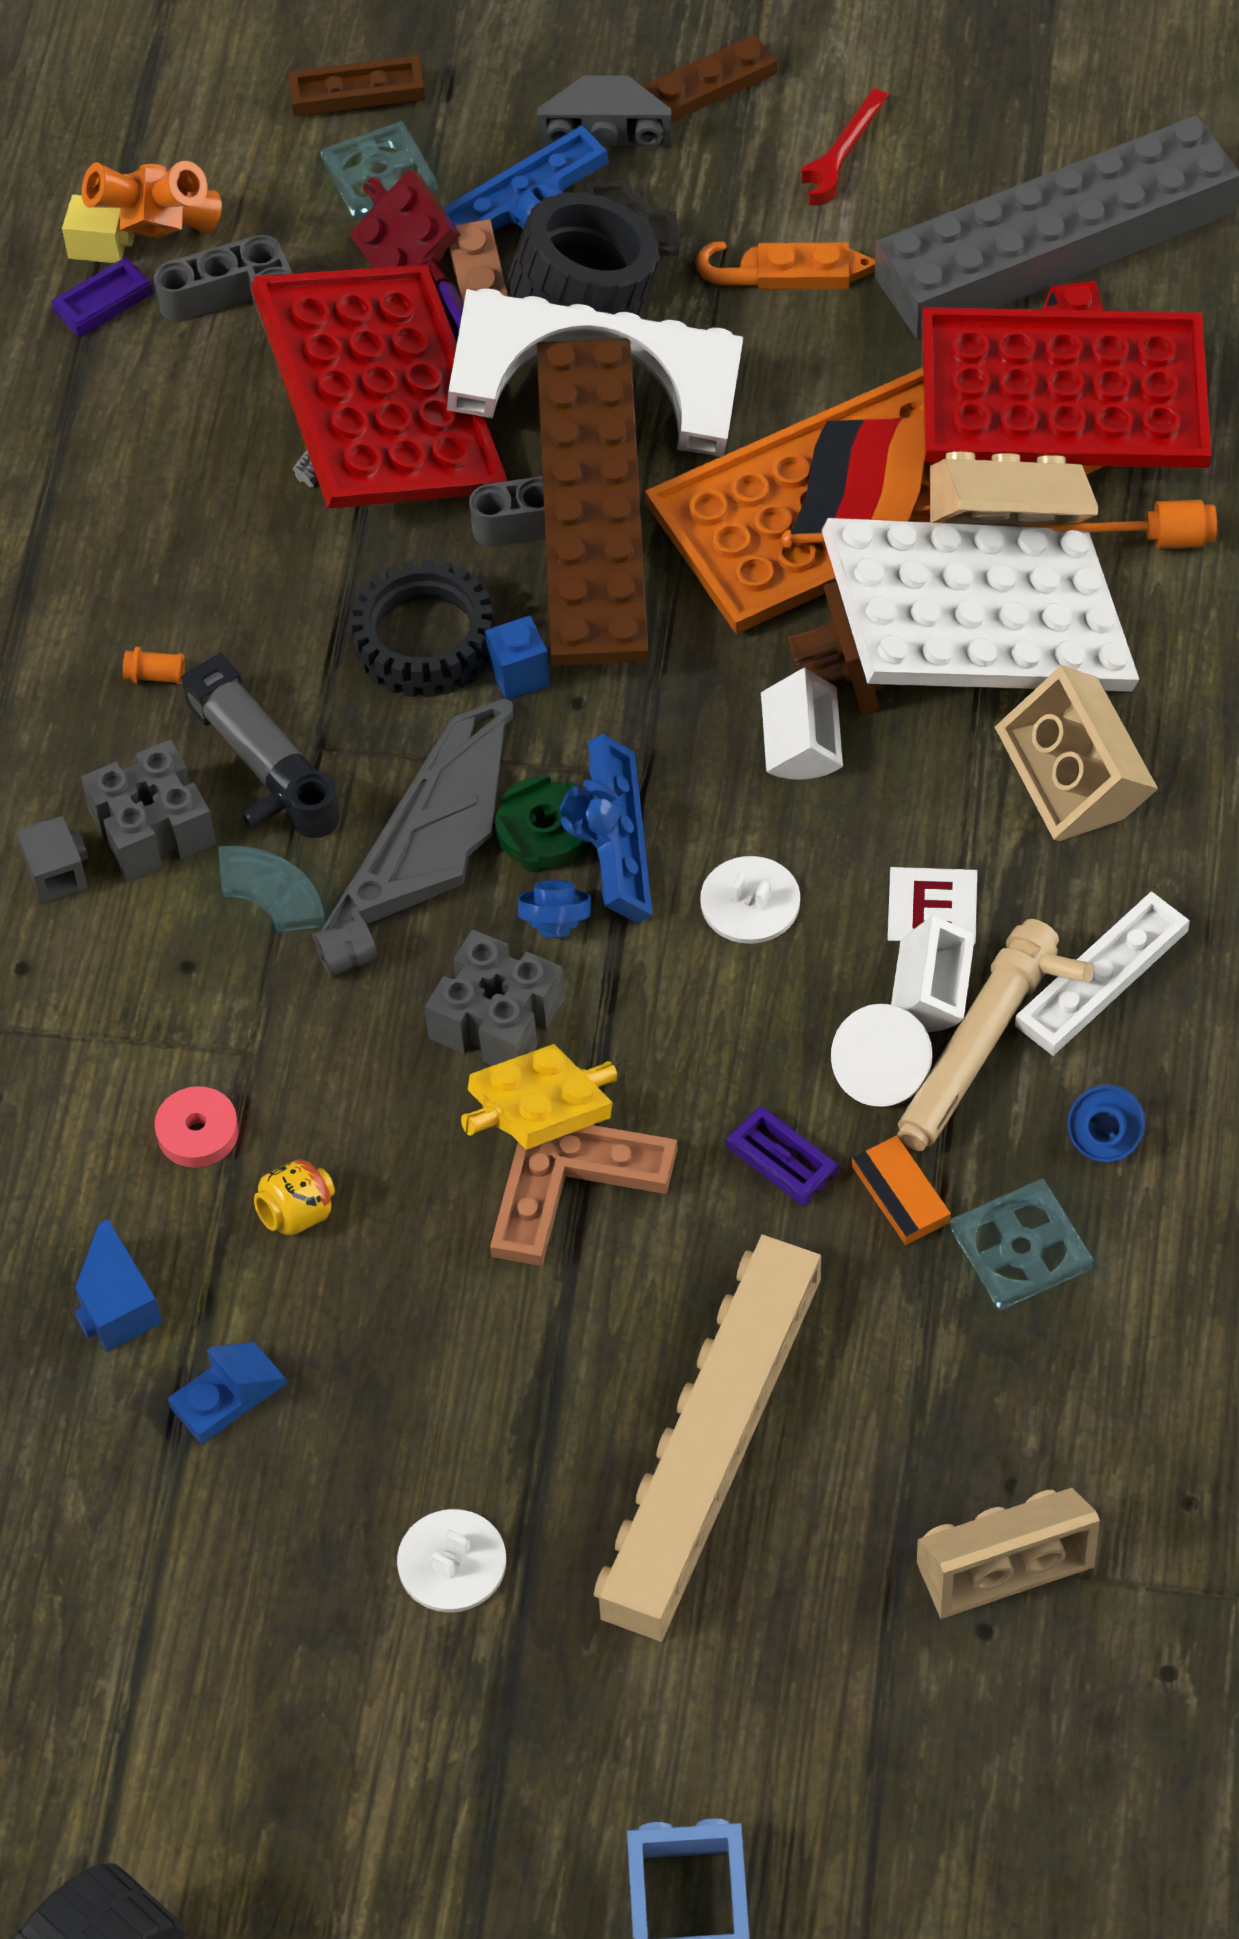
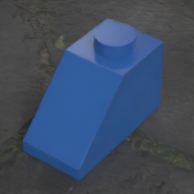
(113, 1293)

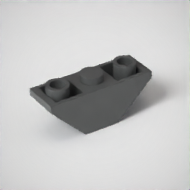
(611, 109)

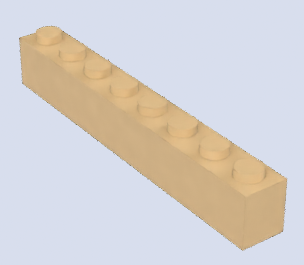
(709, 1438)

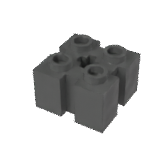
(148, 810)
(494, 1000)

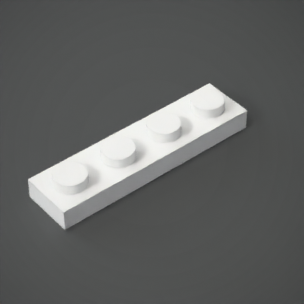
(1117, 961)

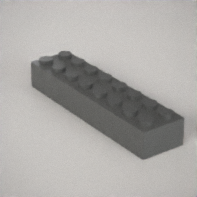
(1059, 224)

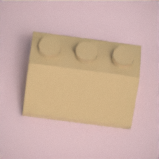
(1009, 491)
(1075, 755)
(1008, 1550)

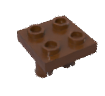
(833, 653)

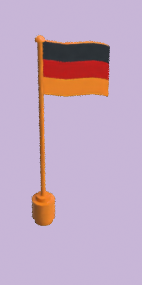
(877, 471)

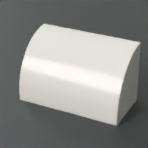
(801, 727)
(934, 973)

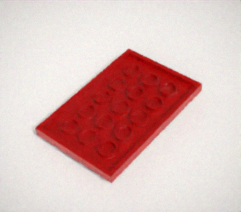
(371, 384)
(1066, 386)

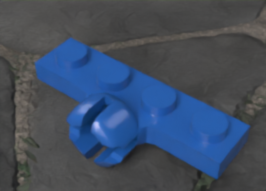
(544, 174)
(612, 820)

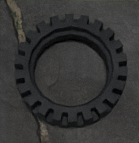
(413, 585)

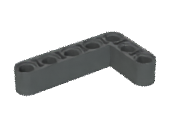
(216, 277)
(508, 511)

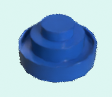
(554, 907)
(1106, 1122)

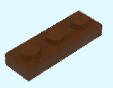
(714, 77)
(356, 85)

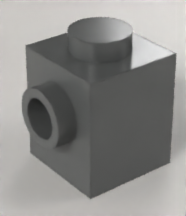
(53, 858)

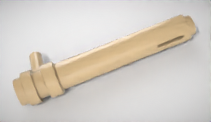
(1015, 972)

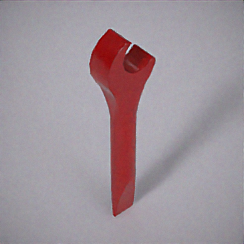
(826, 169)

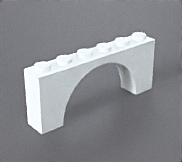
(691, 364)

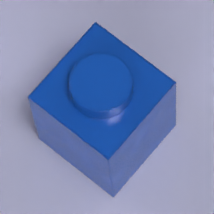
(517, 657)

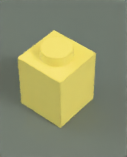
(94, 233)

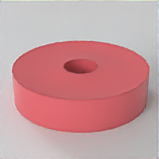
(201, 1146)

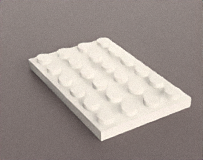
(976, 604)

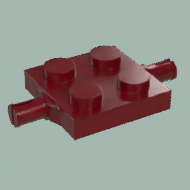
(405, 226)

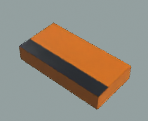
(901, 1190)

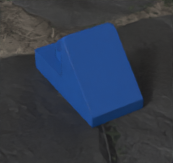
(232, 1386)

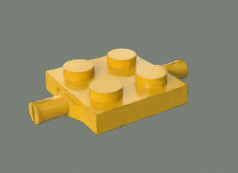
(539, 1097)

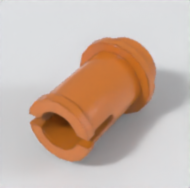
(153, 666)

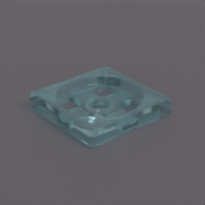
(367, 145)
(1009, 1291)

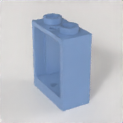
(704, 1838)

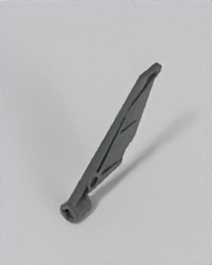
(425, 840)

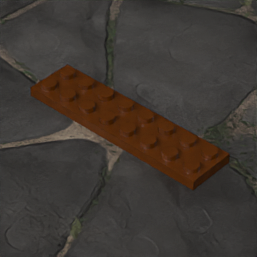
(591, 503)

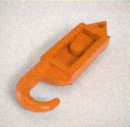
(788, 266)

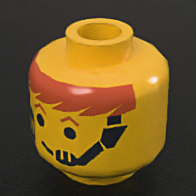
(294, 1197)

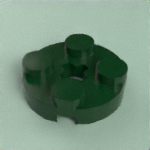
(517, 824)

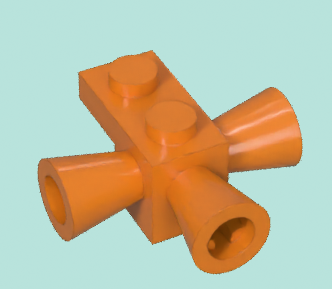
(154, 199)

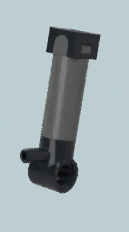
(218, 698)

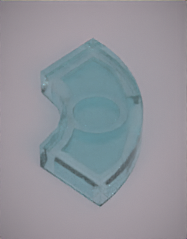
(273, 885)

